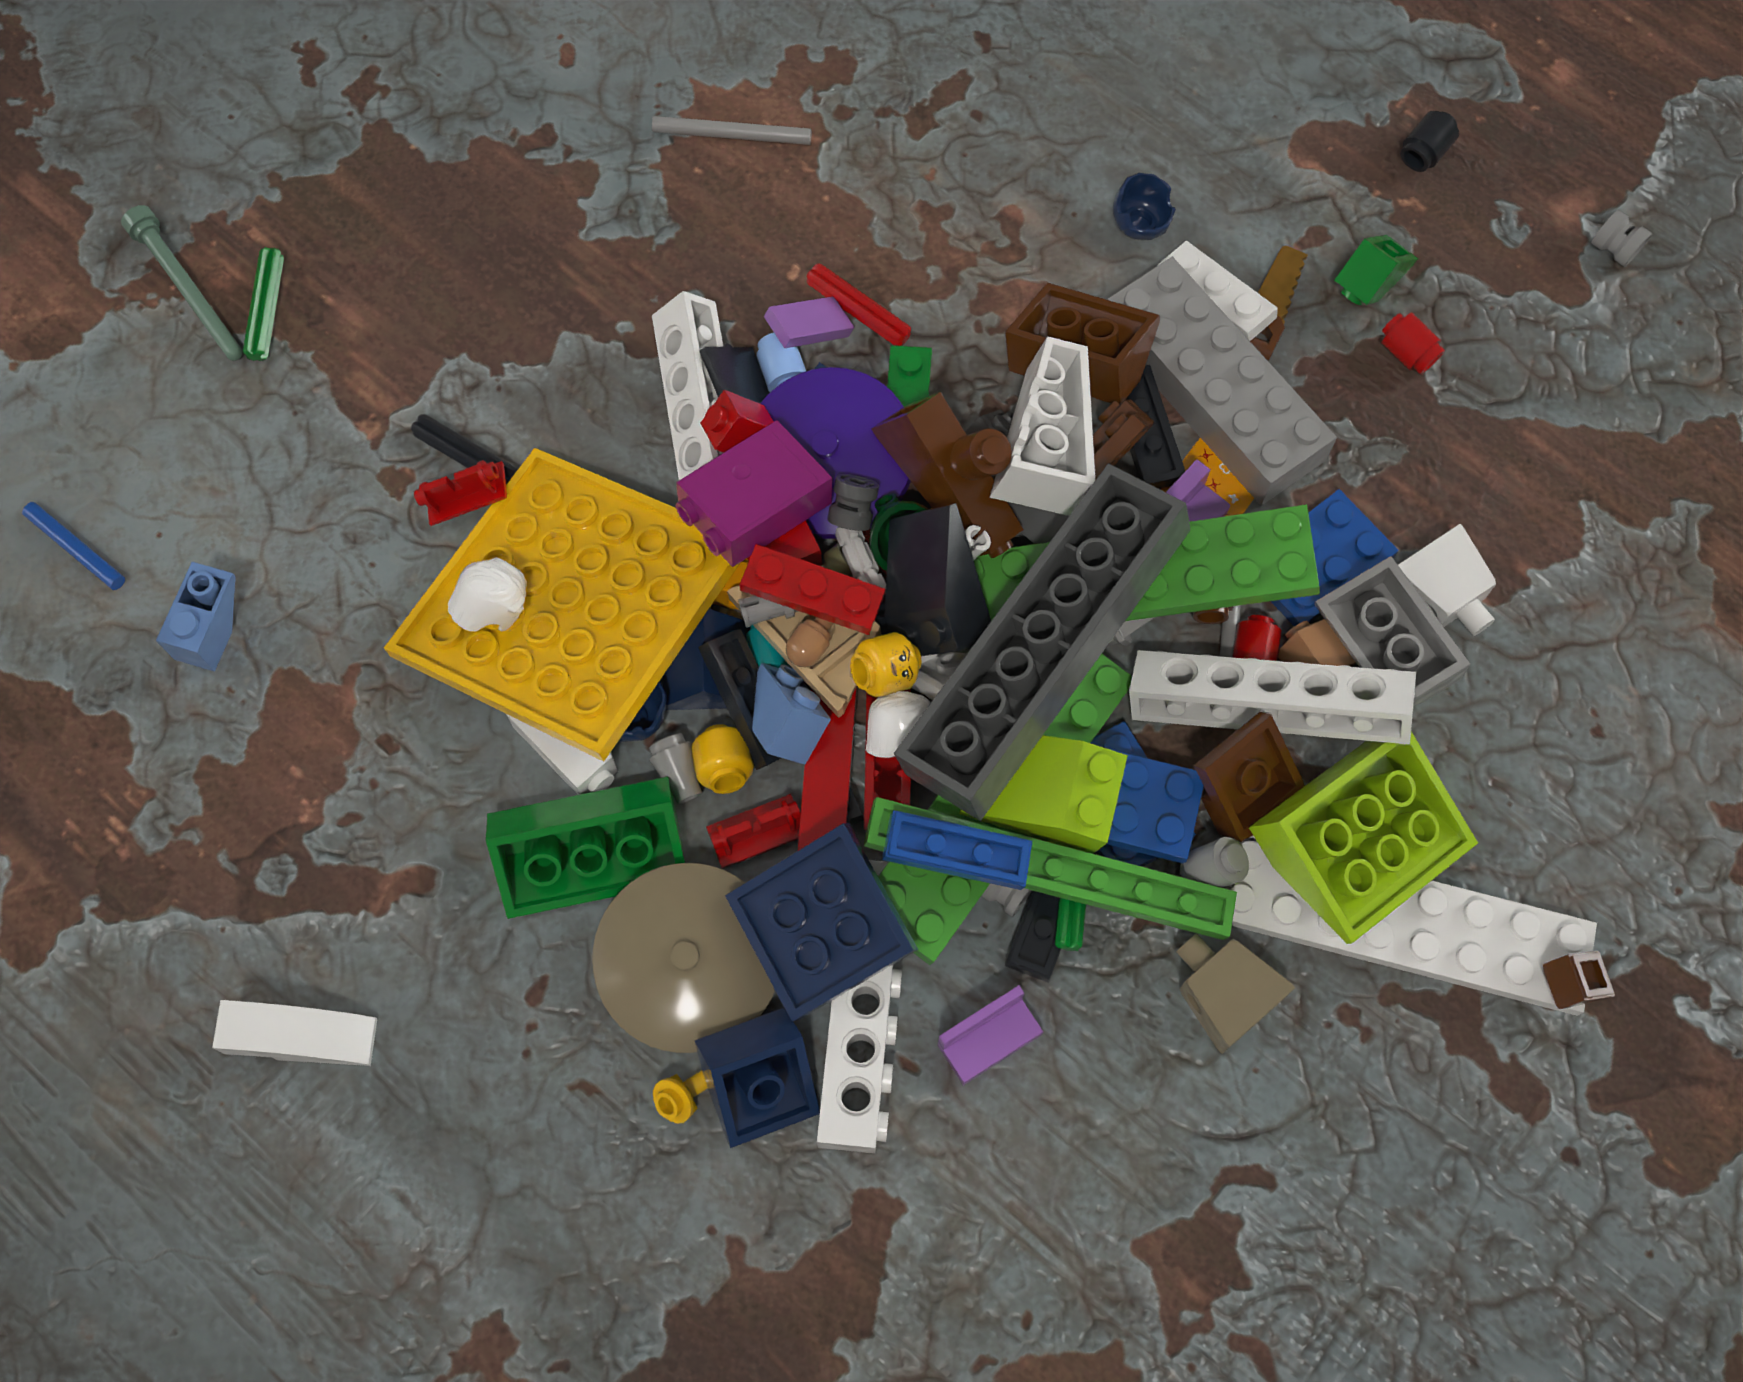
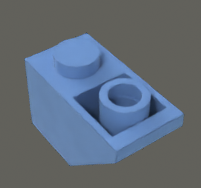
(200, 617)
(787, 714)

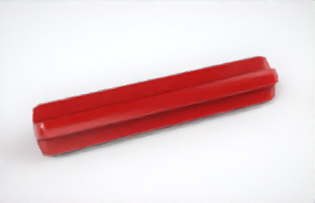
(859, 305)

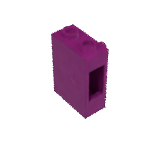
(753, 493)

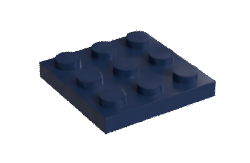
(821, 922)

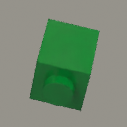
(1374, 269)

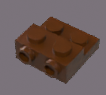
(1120, 431)
(1247, 777)

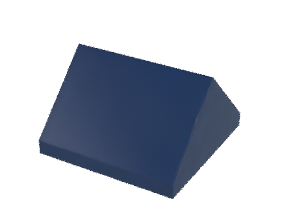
(688, 678)

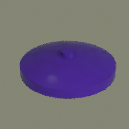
(832, 420)

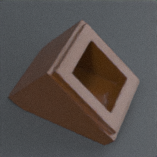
(1578, 979)

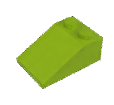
(1062, 794)

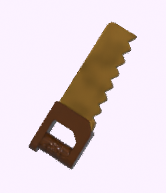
(1278, 290)

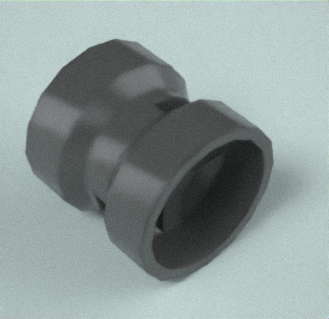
(853, 502)

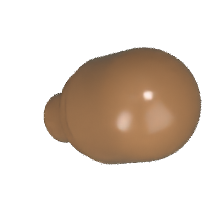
(808, 642)

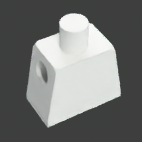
(1452, 580)

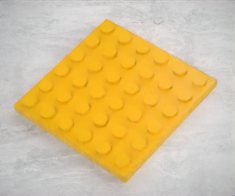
(604, 607)

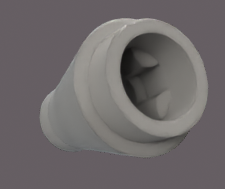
(674, 760)

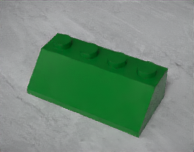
(582, 845)

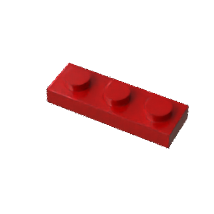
(812, 589)

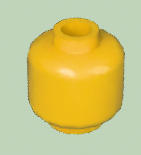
(721, 759)

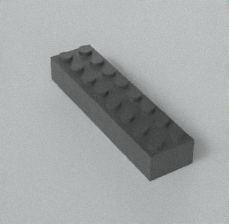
(1043, 641)

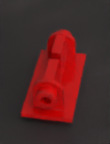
(467, 492)
(755, 831)

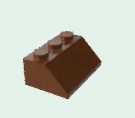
(1115, 337)

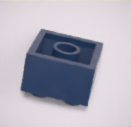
(758, 1076)

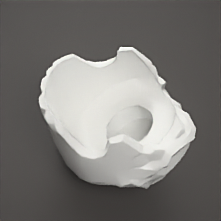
(488, 595)
(891, 721)

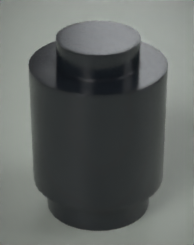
(1429, 141)

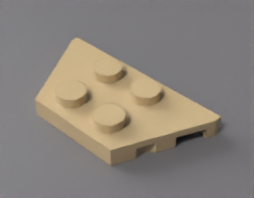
(831, 674)

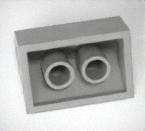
(1393, 628)

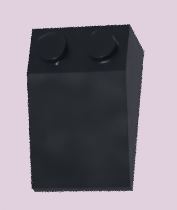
(933, 582)

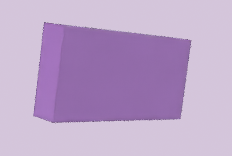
(808, 322)

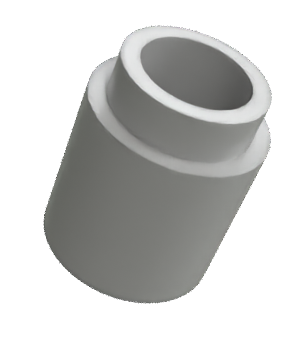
(1217, 863)

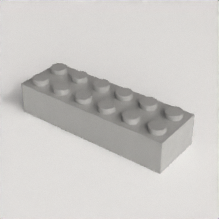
(1226, 386)

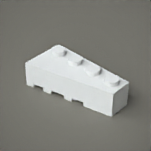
(1051, 432)

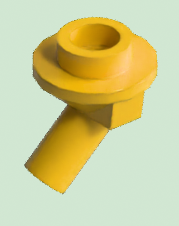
(675, 1097)

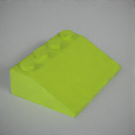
(1365, 835)

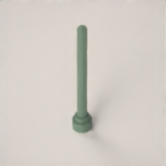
(144, 227)

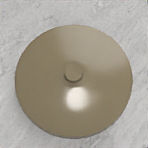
(677, 958)

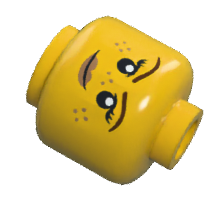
(885, 664)

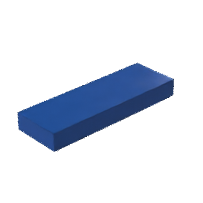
(957, 850)

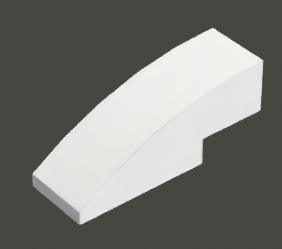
(294, 1033)

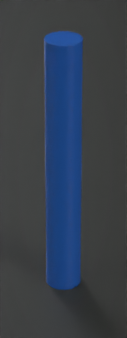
(73, 546)

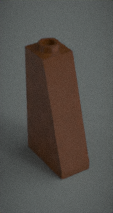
(921, 444)

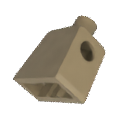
(1229, 989)

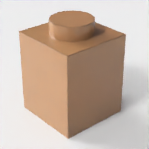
(1314, 645)

